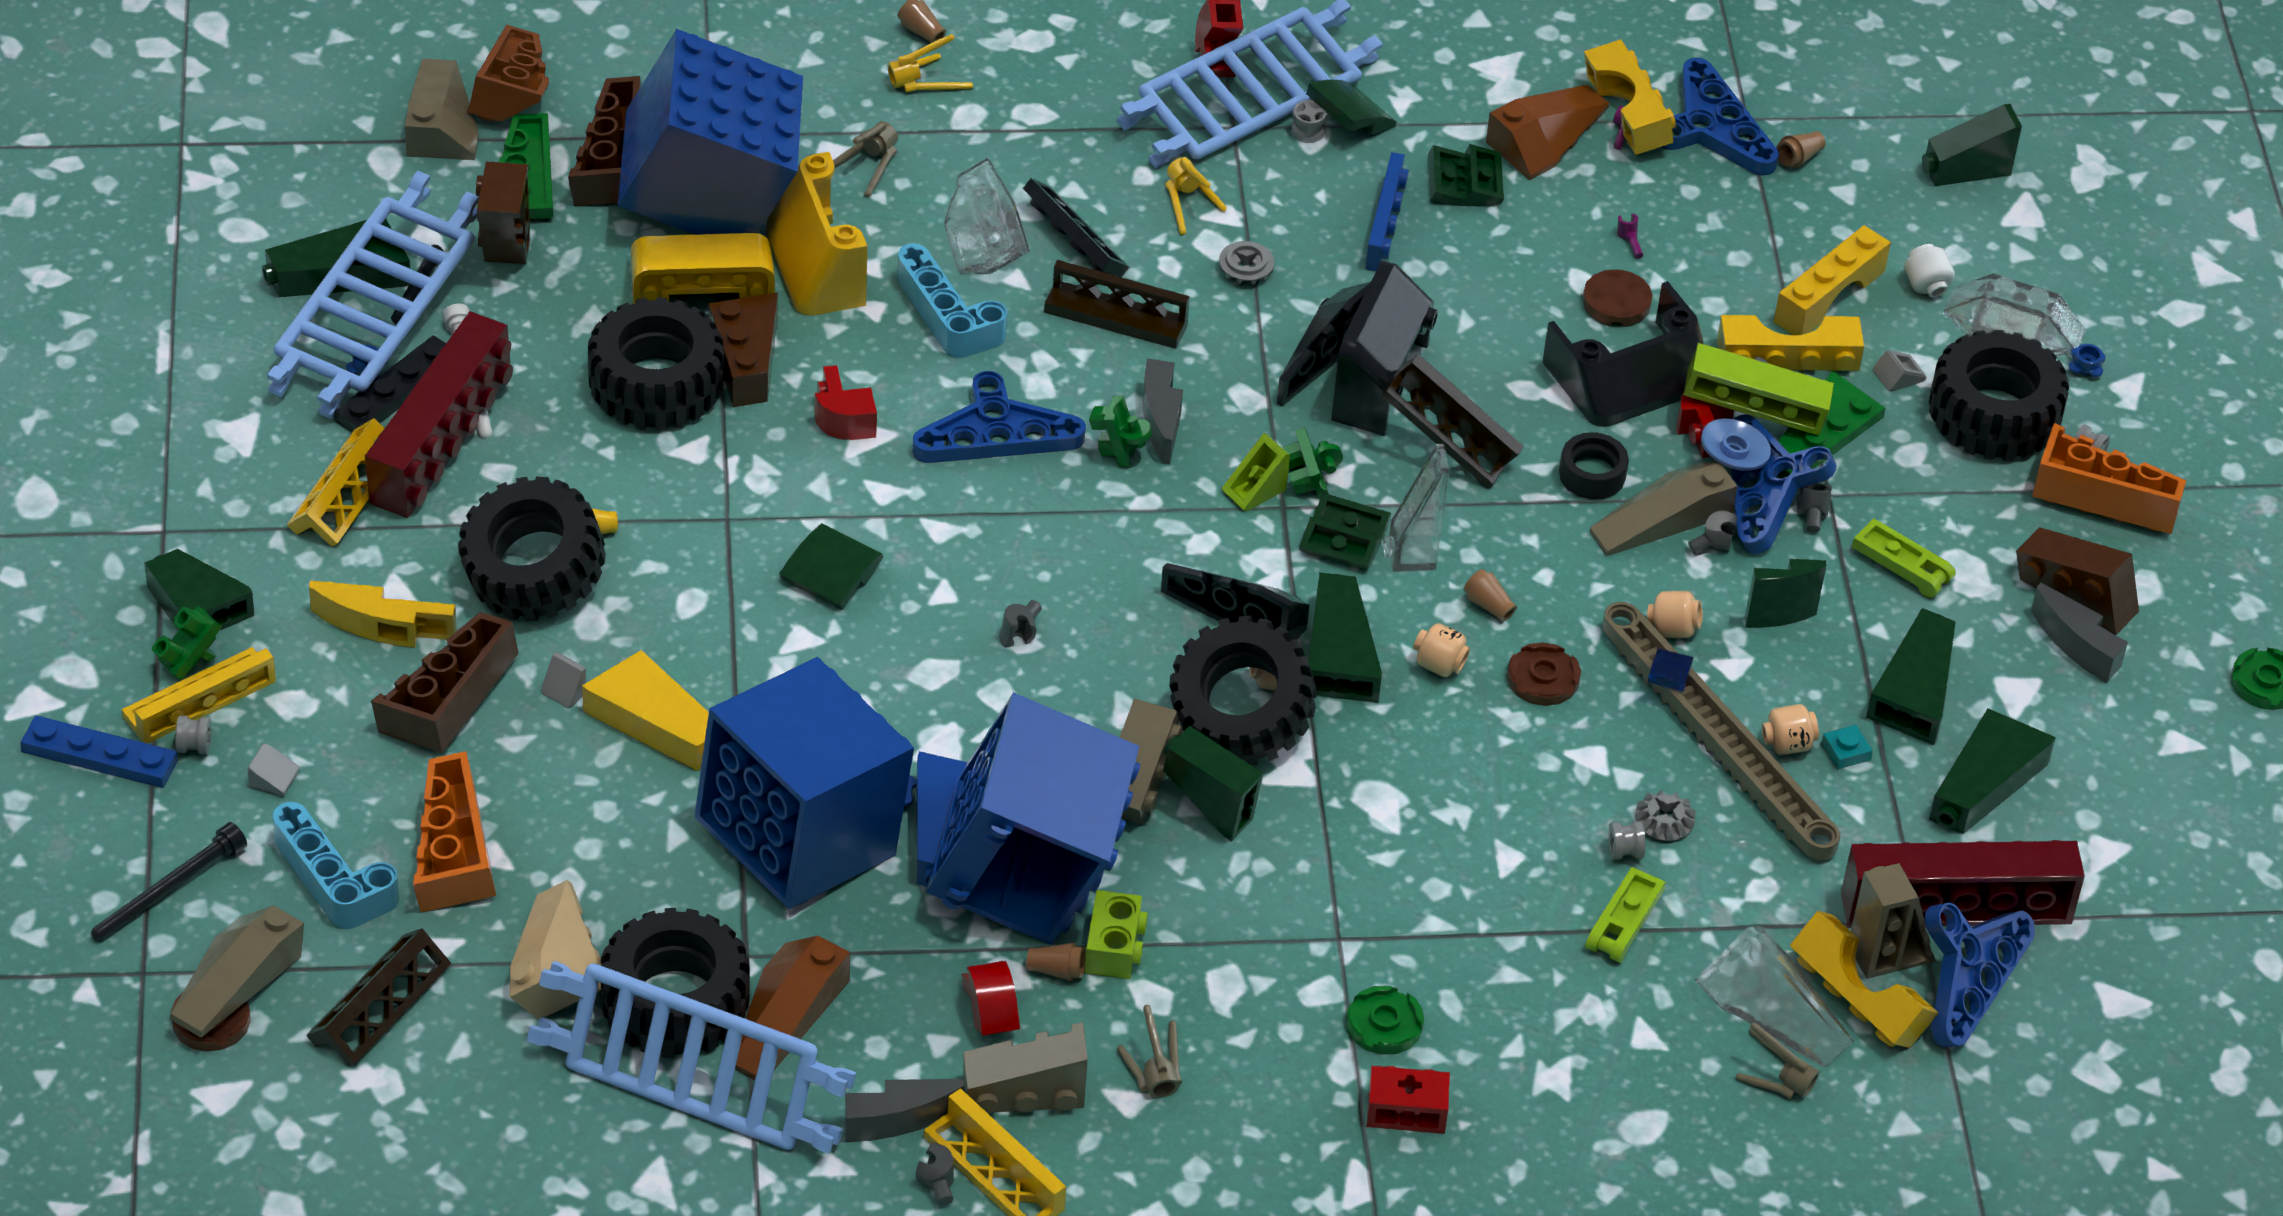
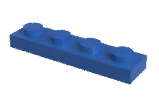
(1389, 202)
(99, 751)

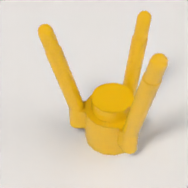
(906, 69)
(1187, 179)

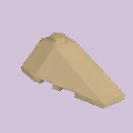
(550, 935)

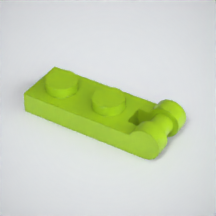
(1904, 557)
(1625, 914)

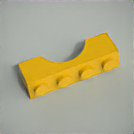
(1617, 73)
(1807, 299)
(1832, 346)
(1831, 950)

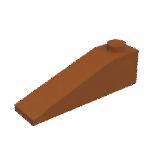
(1541, 127)
(794, 993)

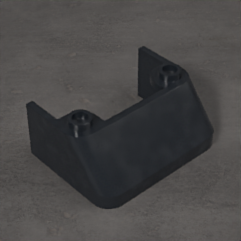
(1376, 345)
(1631, 380)

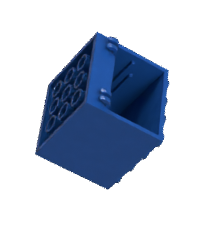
(710, 138)
(803, 782)
(1034, 820)

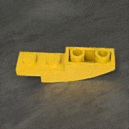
(370, 615)

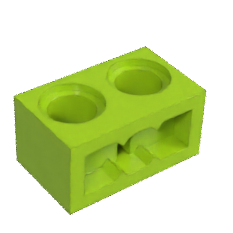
(1114, 934)

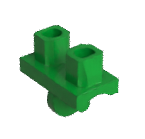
(1123, 431)
(1323, 458)
(190, 643)

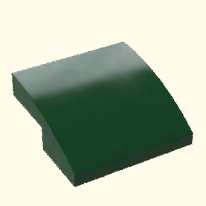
(1349, 106)
(1465, 177)
(1345, 531)
(830, 565)
(1785, 595)

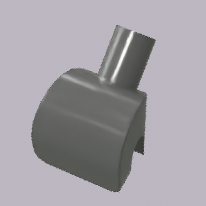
(1814, 502)
(1718, 532)
(1020, 622)
(938, 1172)

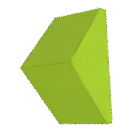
(1259, 475)

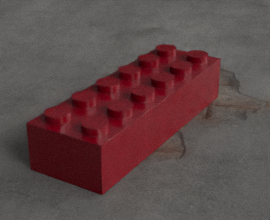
(438, 415)
(1978, 877)

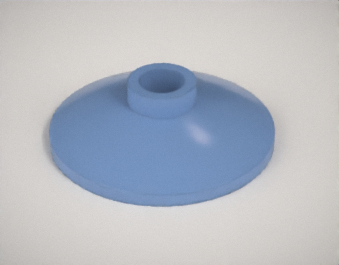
(1736, 444)

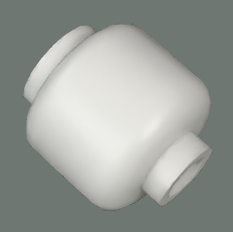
(1929, 270)

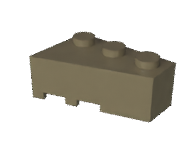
(1029, 1075)

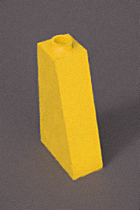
(649, 707)

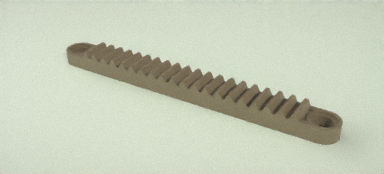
(1726, 738)

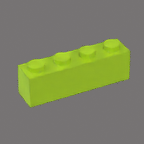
(1758, 389)

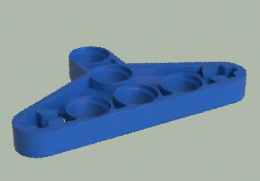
(1721, 132)
(1014, 423)
(1774, 493)
(1963, 975)

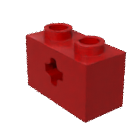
(1408, 1099)

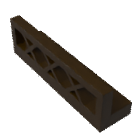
(1117, 310)
(1454, 415)
(367, 990)

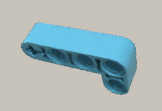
(956, 327)
(343, 895)

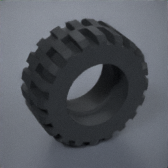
(2002, 364)
(655, 395)
(523, 510)
(1237, 647)
(681, 944)

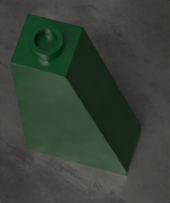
(304, 263)
(1342, 642)
(1916, 679)
(1989, 770)

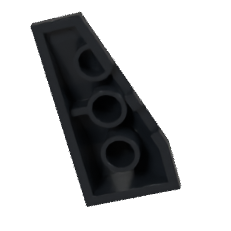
(1321, 342)
(1230, 597)

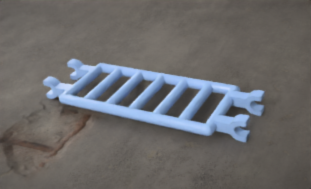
(1201, 65)
(343, 379)
(573, 1042)

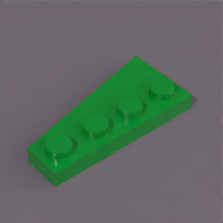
(530, 144)
(1848, 417)

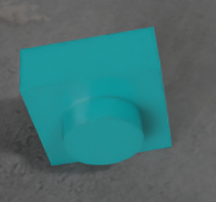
(1846, 746)

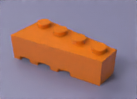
(2107, 483)
(453, 844)

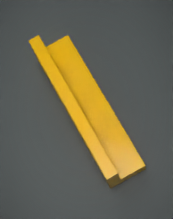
(332, 481)
(201, 693)
(1004, 1151)

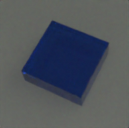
(1670, 669)

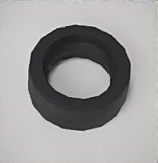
(1593, 446)

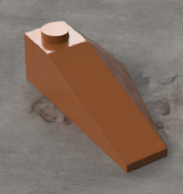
(510, 76)

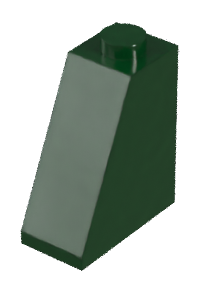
(1974, 149)
(184, 581)
(1213, 780)

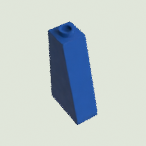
(934, 794)

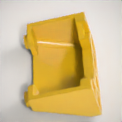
(818, 262)
(701, 265)

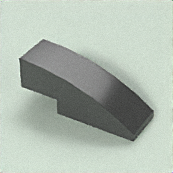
(1162, 406)
(2078, 633)
(899, 1109)

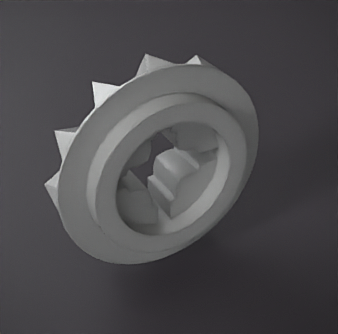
(1247, 253)
(1663, 826)

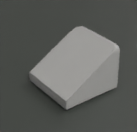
(1898, 370)
(564, 680)
(272, 771)

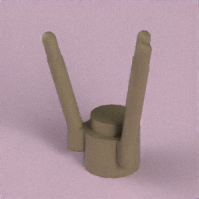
(876, 141)
(1797, 1074)
(1160, 1075)

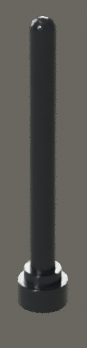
(228, 840)

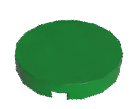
(2259, 678)
(1385, 1020)

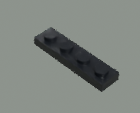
(1069, 222)
(390, 389)

